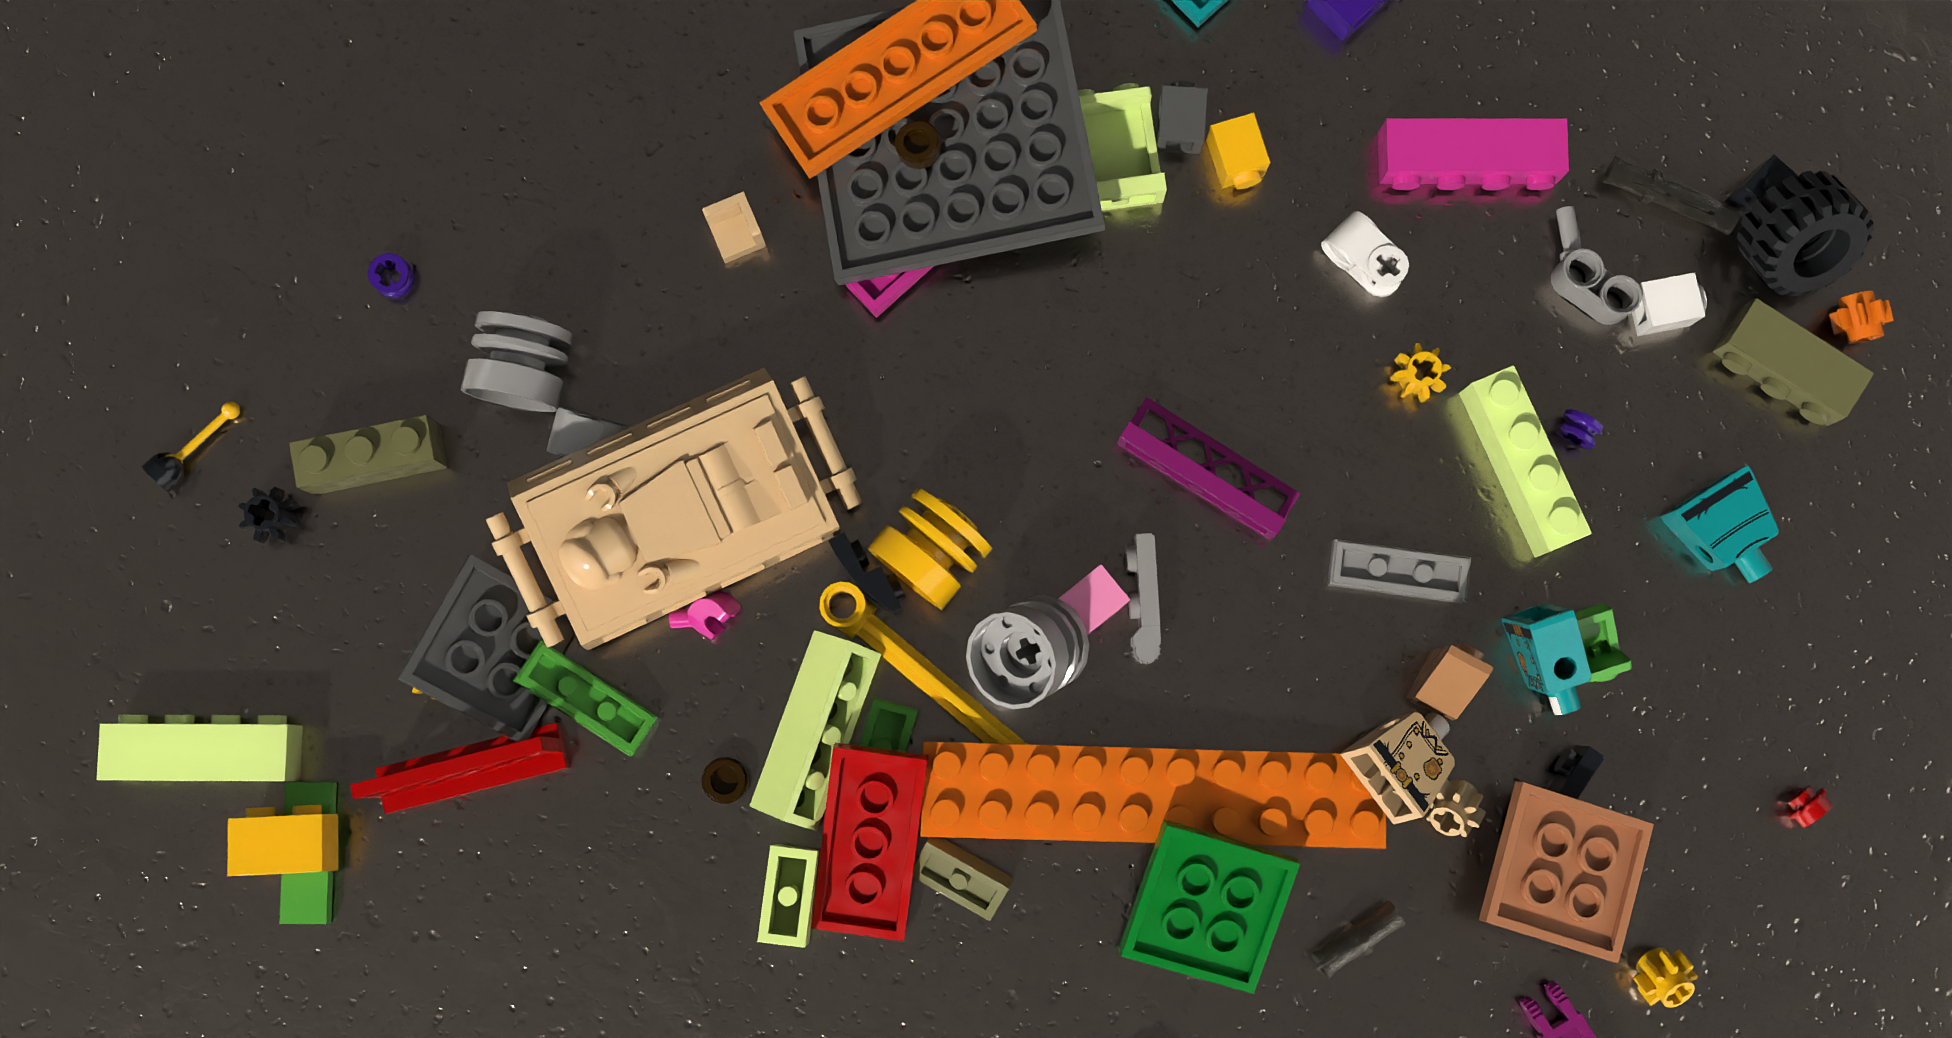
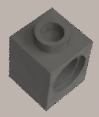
(1181, 118)

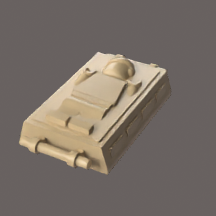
(673, 509)

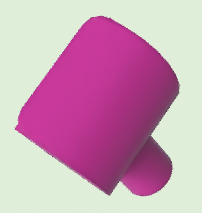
(707, 614)

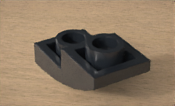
(880, 588)

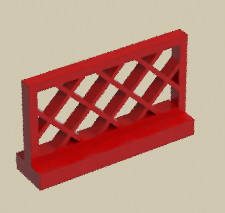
(465, 770)

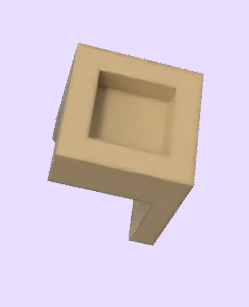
(734, 227)

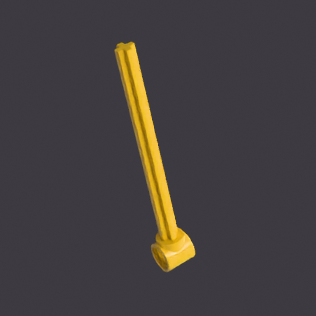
(914, 665)

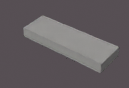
(1399, 571)

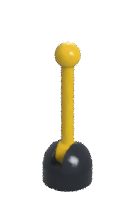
(168, 468)

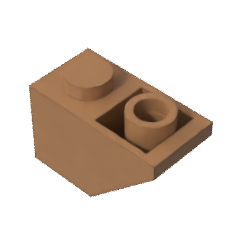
(1449, 680)

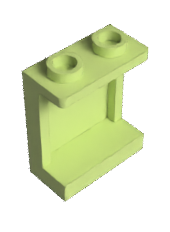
(1123, 146)

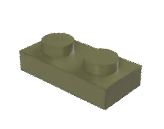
(961, 876)

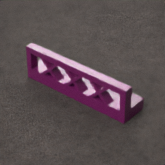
(1205, 482)

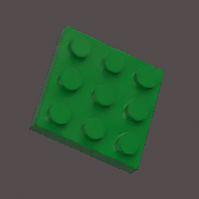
(1208, 906)

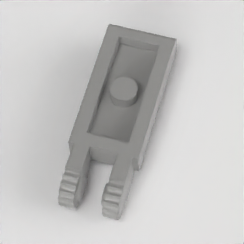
(1144, 602)

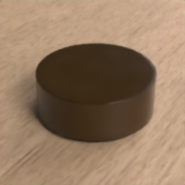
(918, 144)
(725, 780)

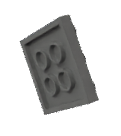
(478, 648)

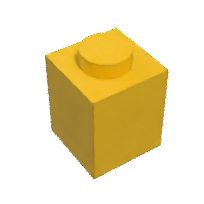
(1238, 152)

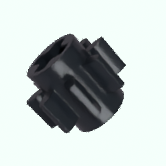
(255, 510)

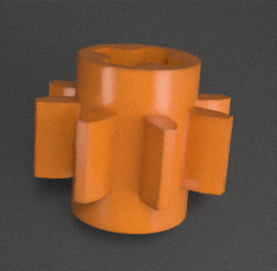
(1861, 317)

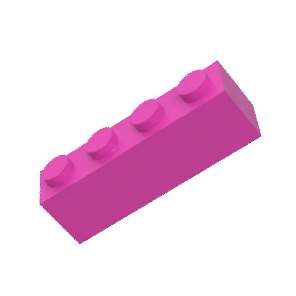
(1473, 152)

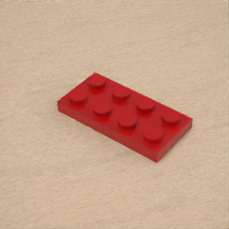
(869, 841)

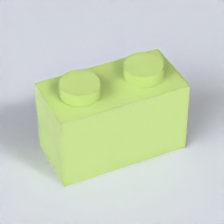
(789, 895)

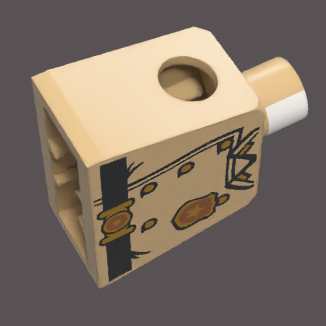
(1403, 764)

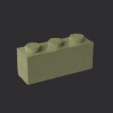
(1792, 363)
(368, 455)

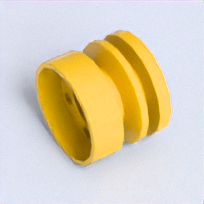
(930, 547)

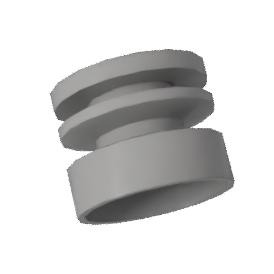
(518, 352)
(1010, 664)

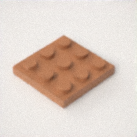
(1566, 872)

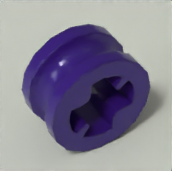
(385, 261)
(1579, 429)

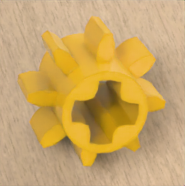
(1431, 376)
(1665, 977)

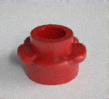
(1809, 805)

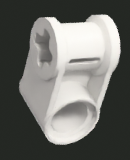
(1364, 249)

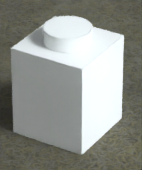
(1669, 304)

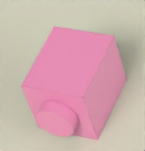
(1095, 598)

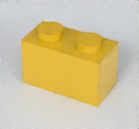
(282, 843)

